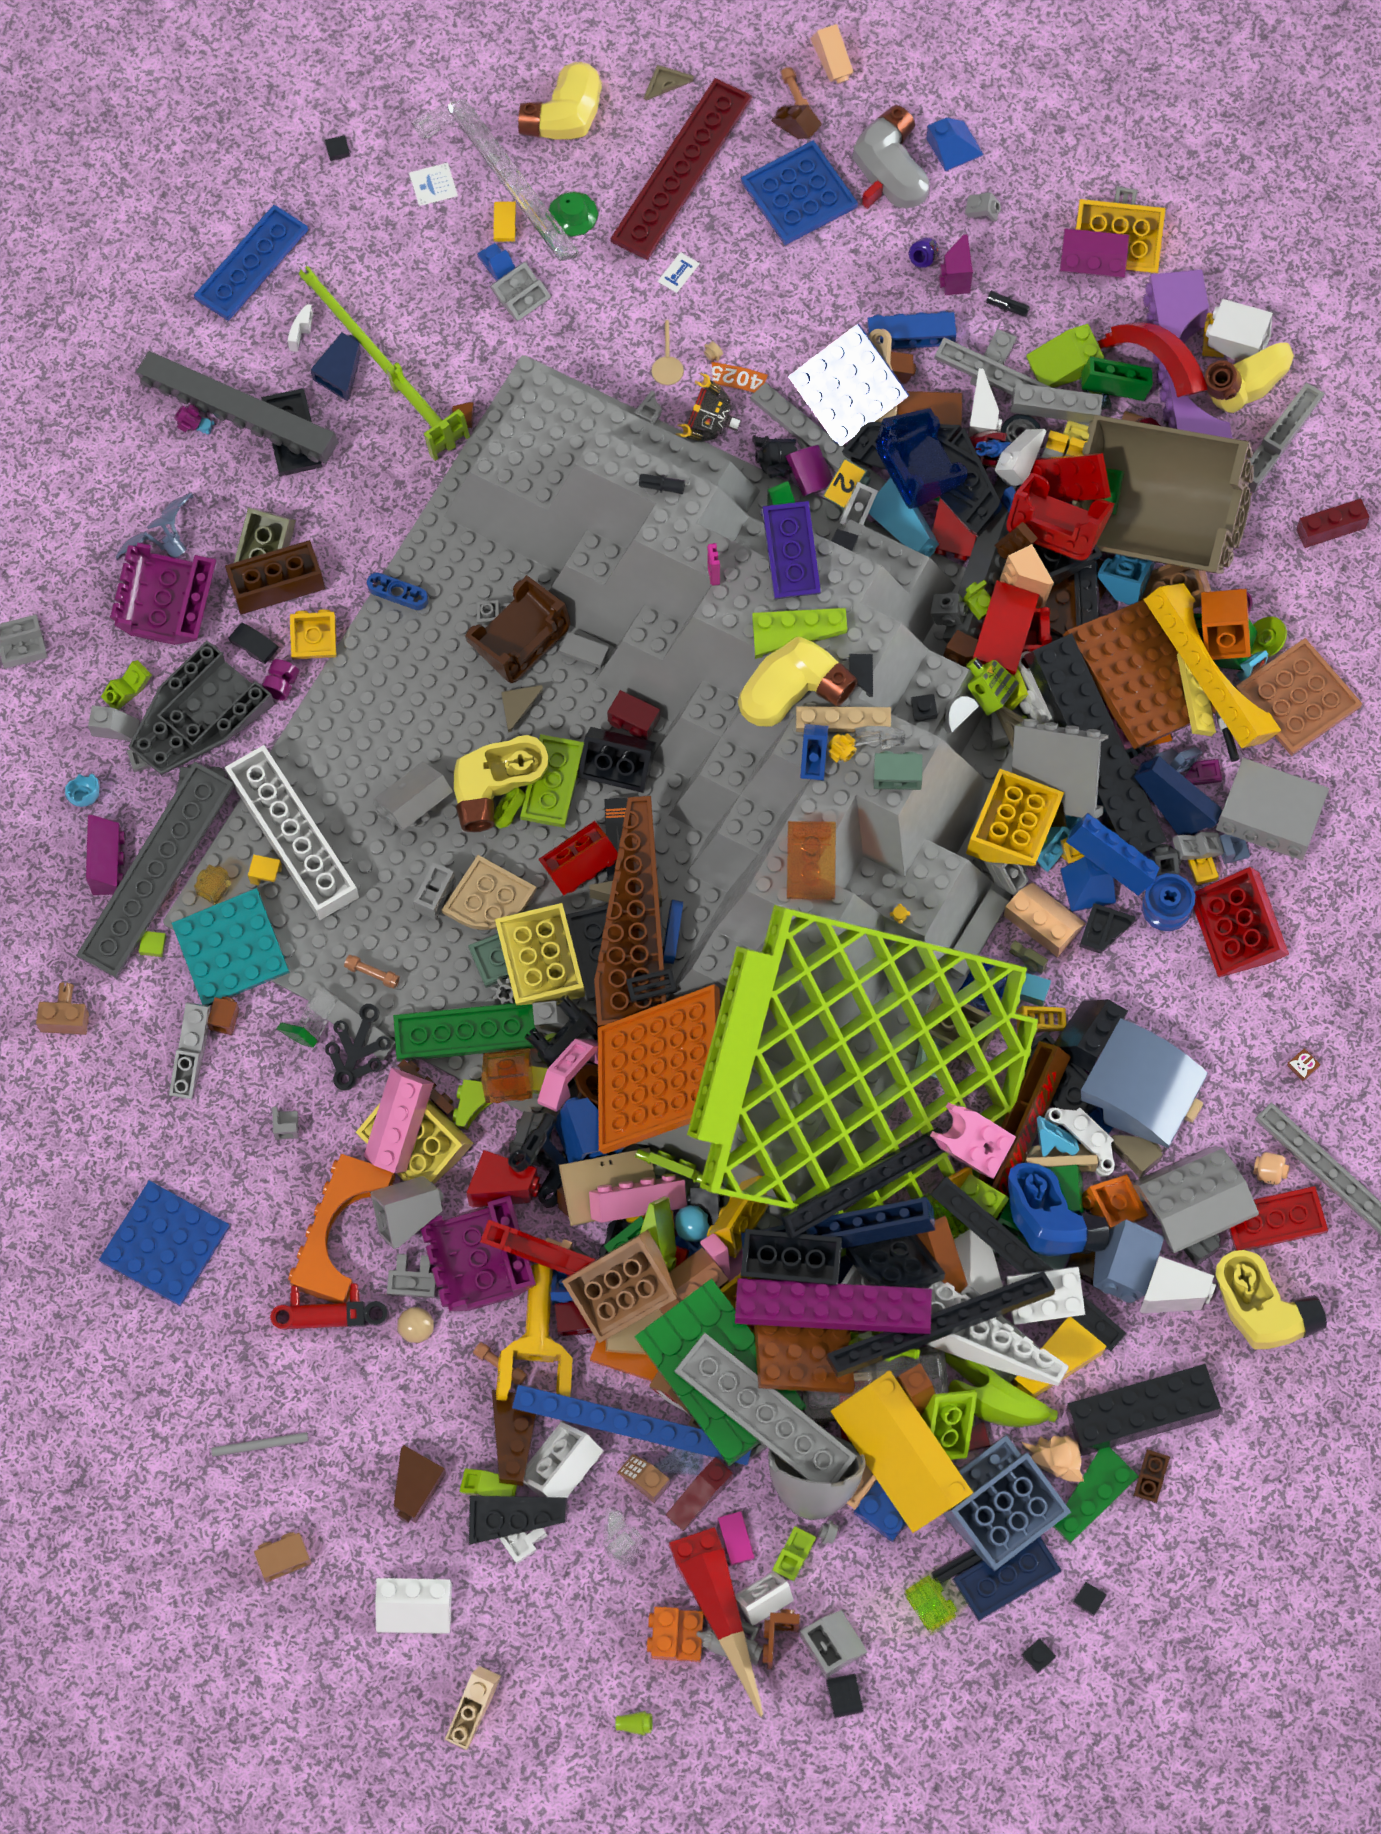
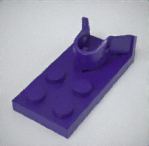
(791, 550)

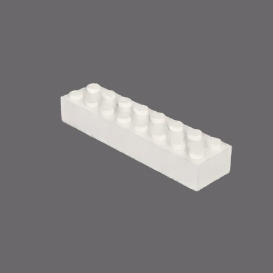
(292, 832)

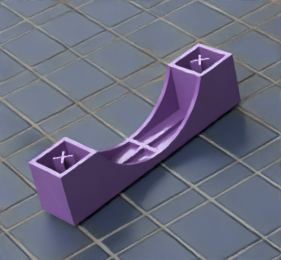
(1181, 306)

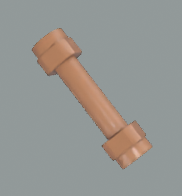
(789, 77)
(354, 963)
(483, 1352)

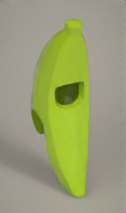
(996, 1398)

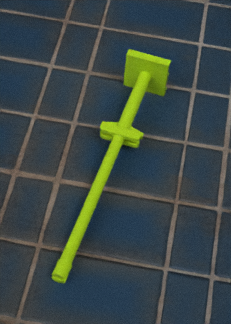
(443, 432)

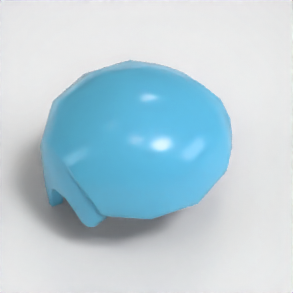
(82, 790)
(692, 1223)

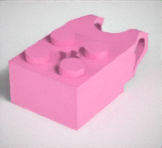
(975, 1140)

